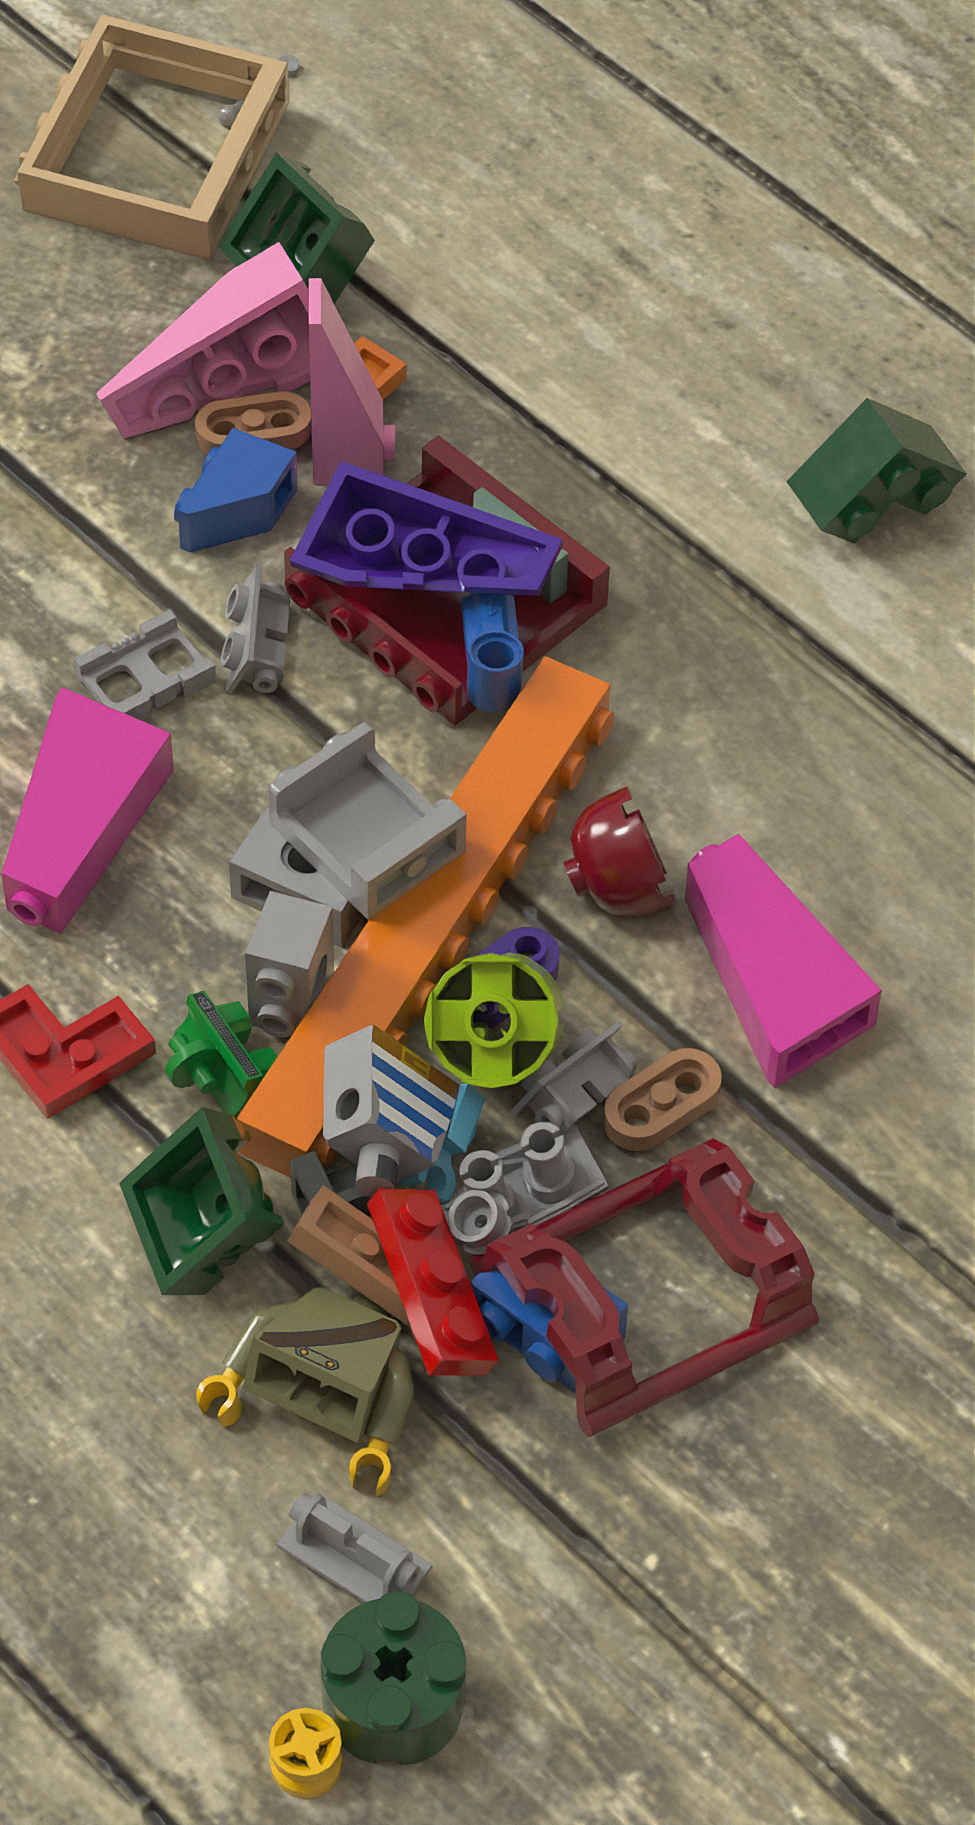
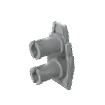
(537, 1176)

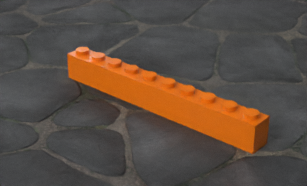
(426, 931)

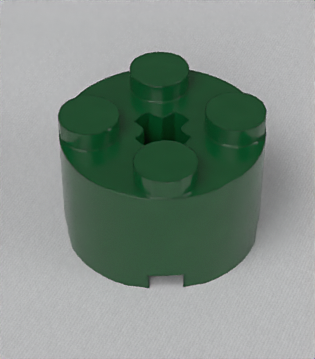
(362, 1671)

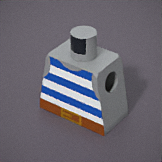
(384, 1108)

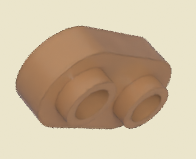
(273, 416)
(657, 1101)

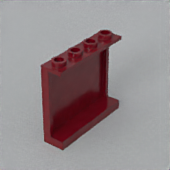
(421, 631)

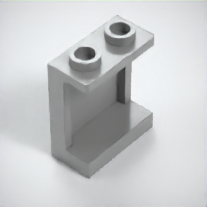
(364, 822)

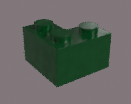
(871, 464)

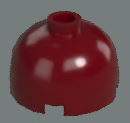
(617, 859)

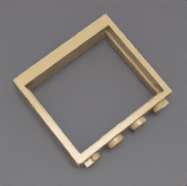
(173, 59)

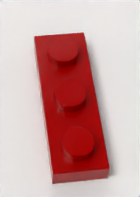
(432, 1282)

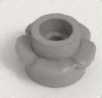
(469, 1209)

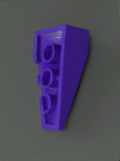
(407, 538)

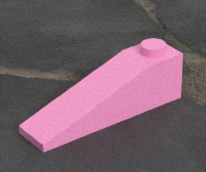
(229, 344)
(343, 396)

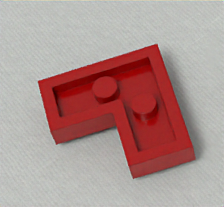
(70, 1062)

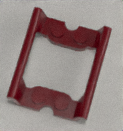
(585, 1318)

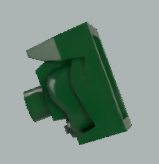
(306, 221)
(199, 1203)

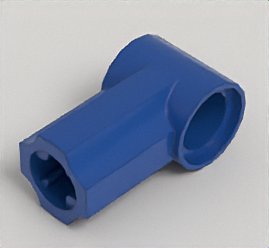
(492, 651)

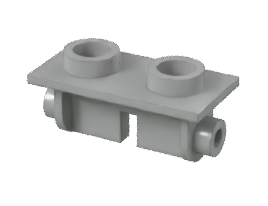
(247, 653)
(590, 1062)
(350, 1550)

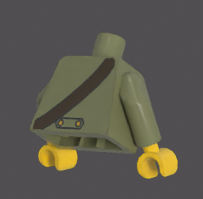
(328, 1364)

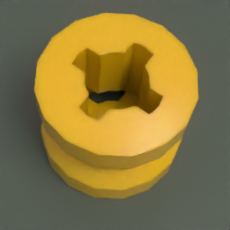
(305, 1735)

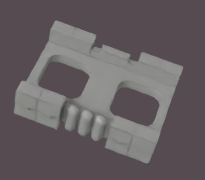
(135, 659)

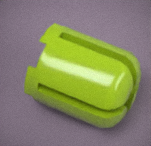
(471, 1048)

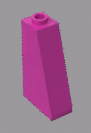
(80, 806)
(776, 961)

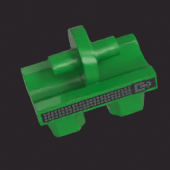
(212, 1053)

